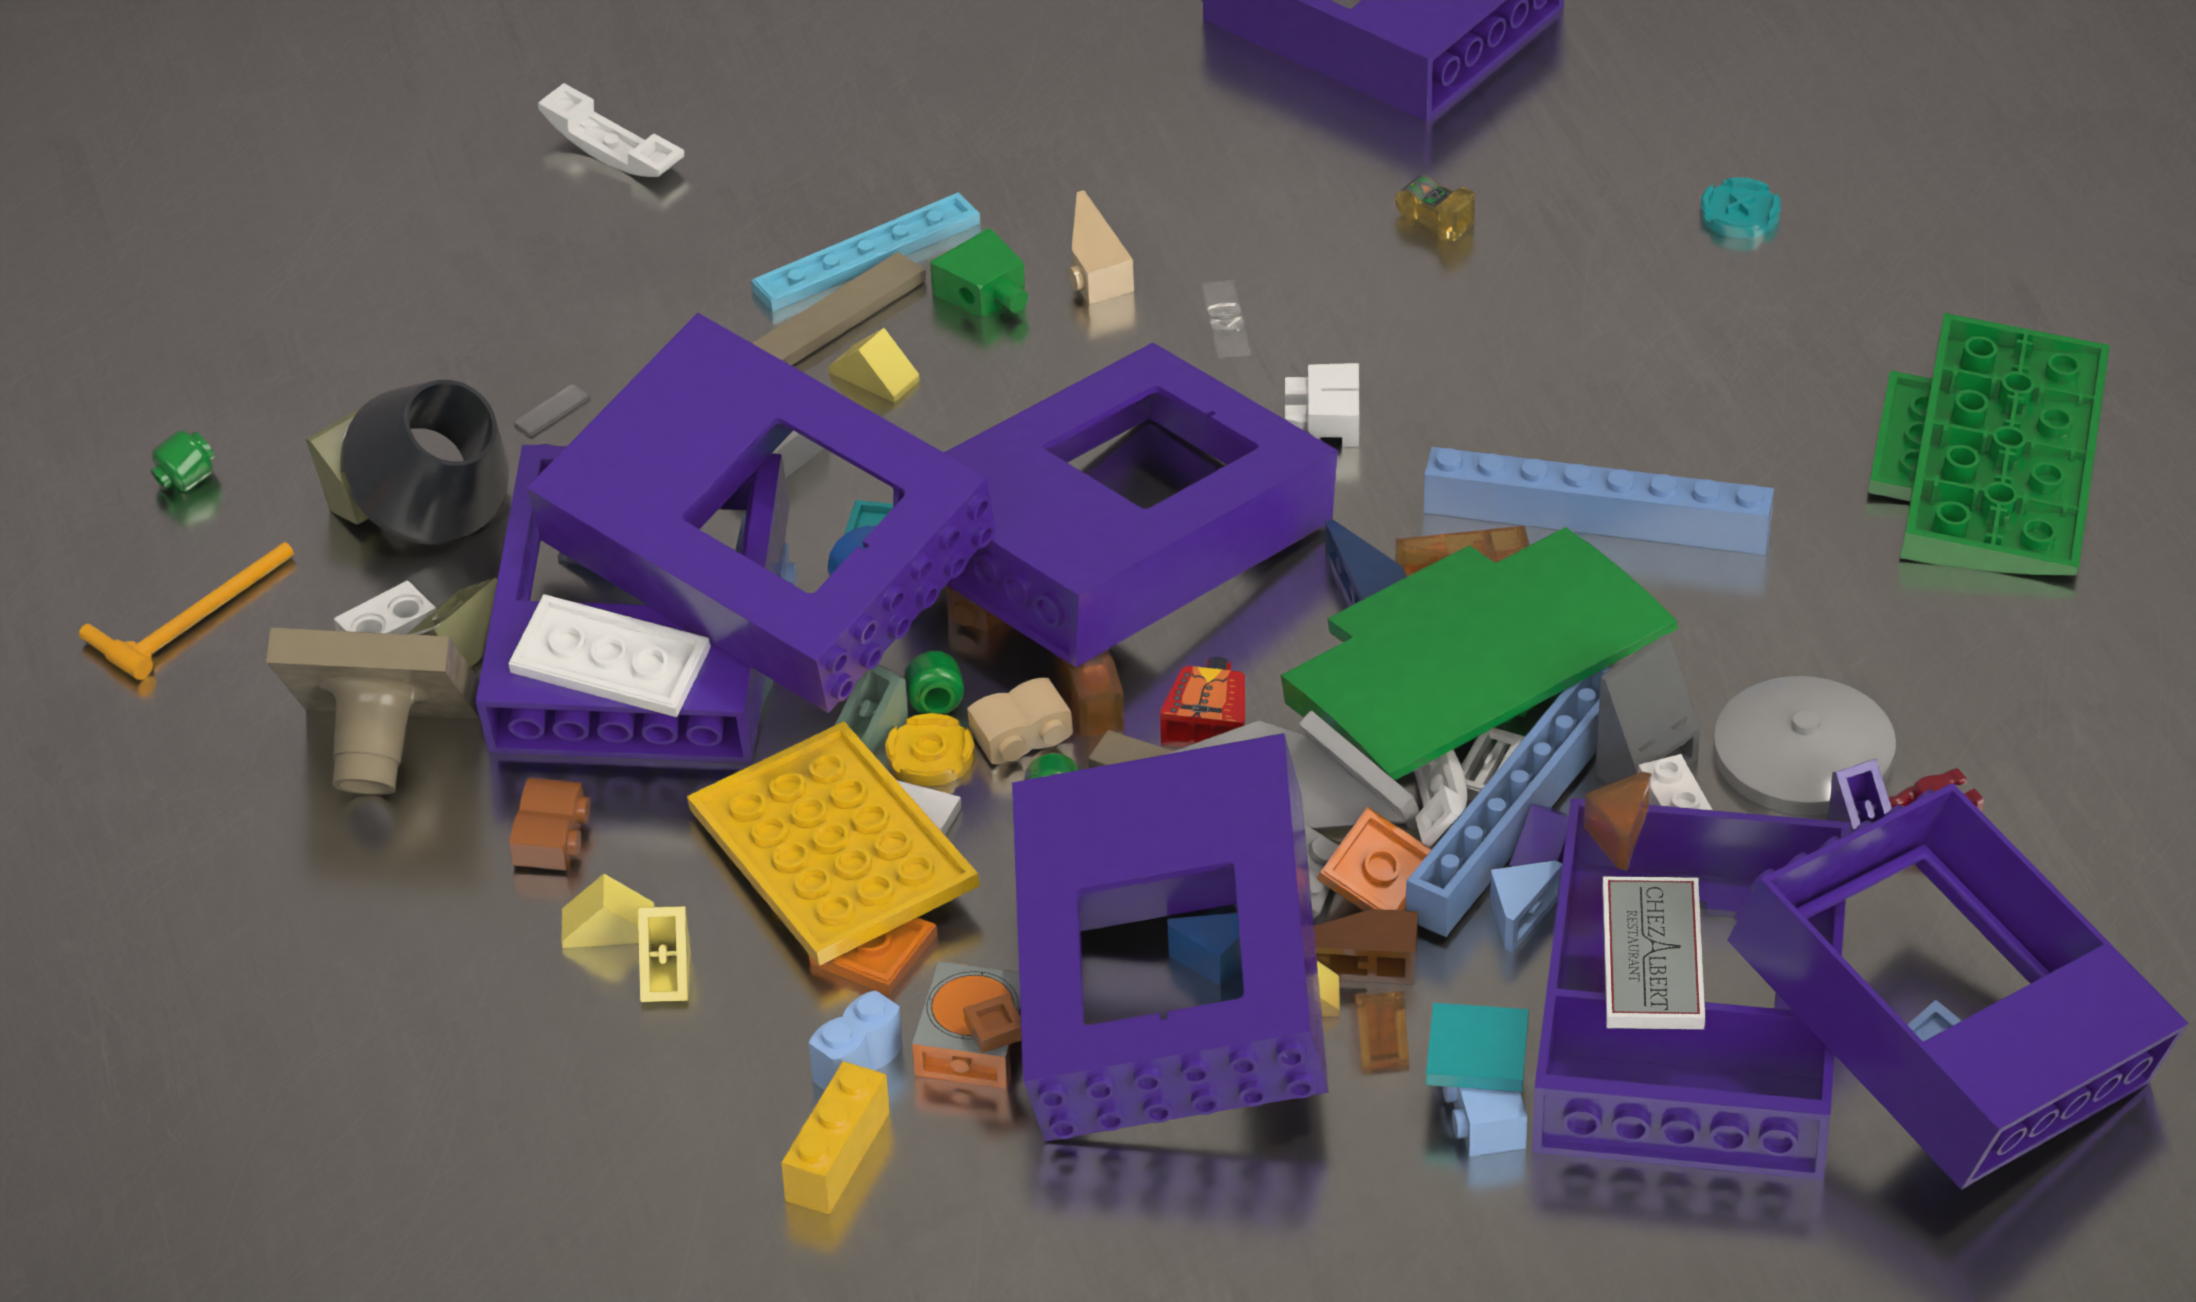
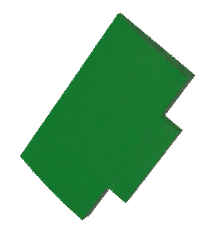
(1994, 448)
(1471, 647)

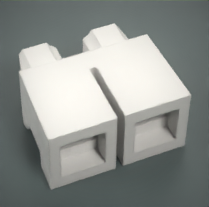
(1325, 402)

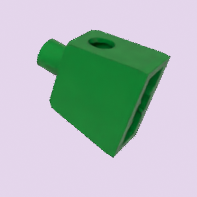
(980, 276)

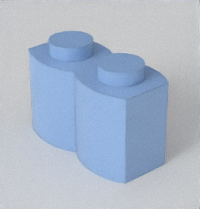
(864, 1037)

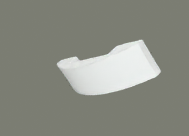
(575, 118)
(1442, 794)

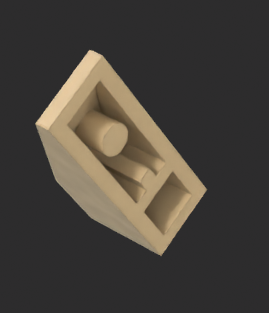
(1099, 259)

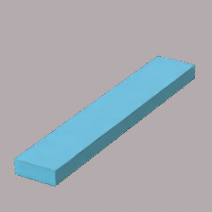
(864, 251)

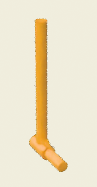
(137, 657)

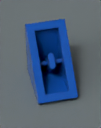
(1207, 945)

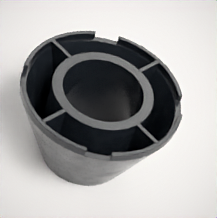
(408, 487)

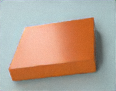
(1374, 864)
(885, 959)

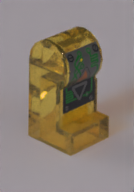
(1437, 207)

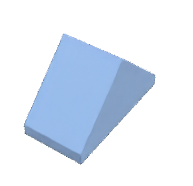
(1522, 898)

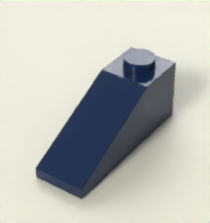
(1357, 564)

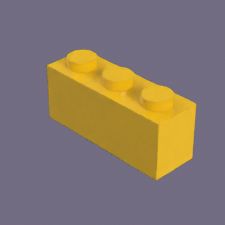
(835, 1137)

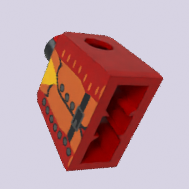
(1203, 704)

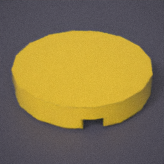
(930, 750)

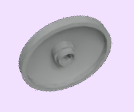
(1790, 736)

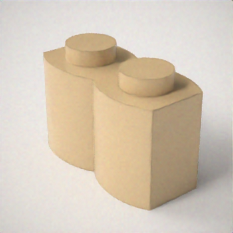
(1020, 720)

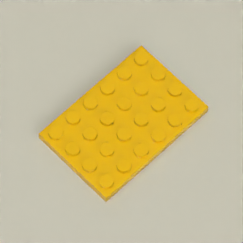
(832, 842)

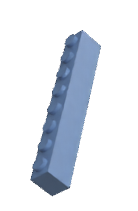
(1598, 500)
(1492, 823)

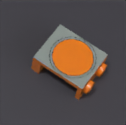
(943, 1042)

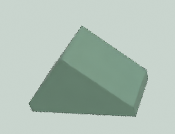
(876, 706)

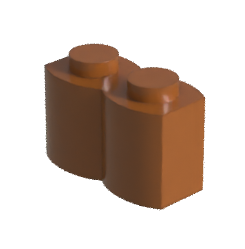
(548, 824)

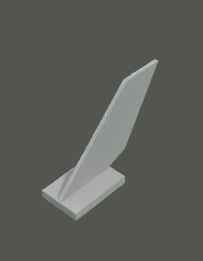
(1332, 775)

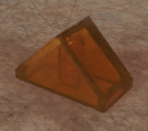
(1617, 815)
(1380, 1028)

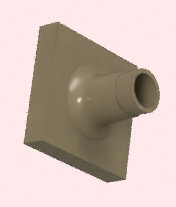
(373, 689)

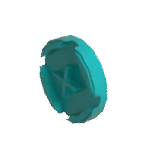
(1740, 208)

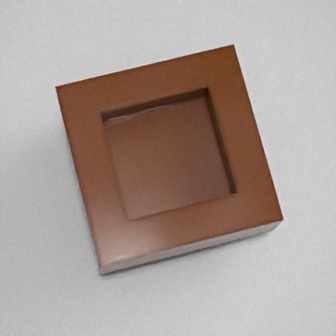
(993, 1023)

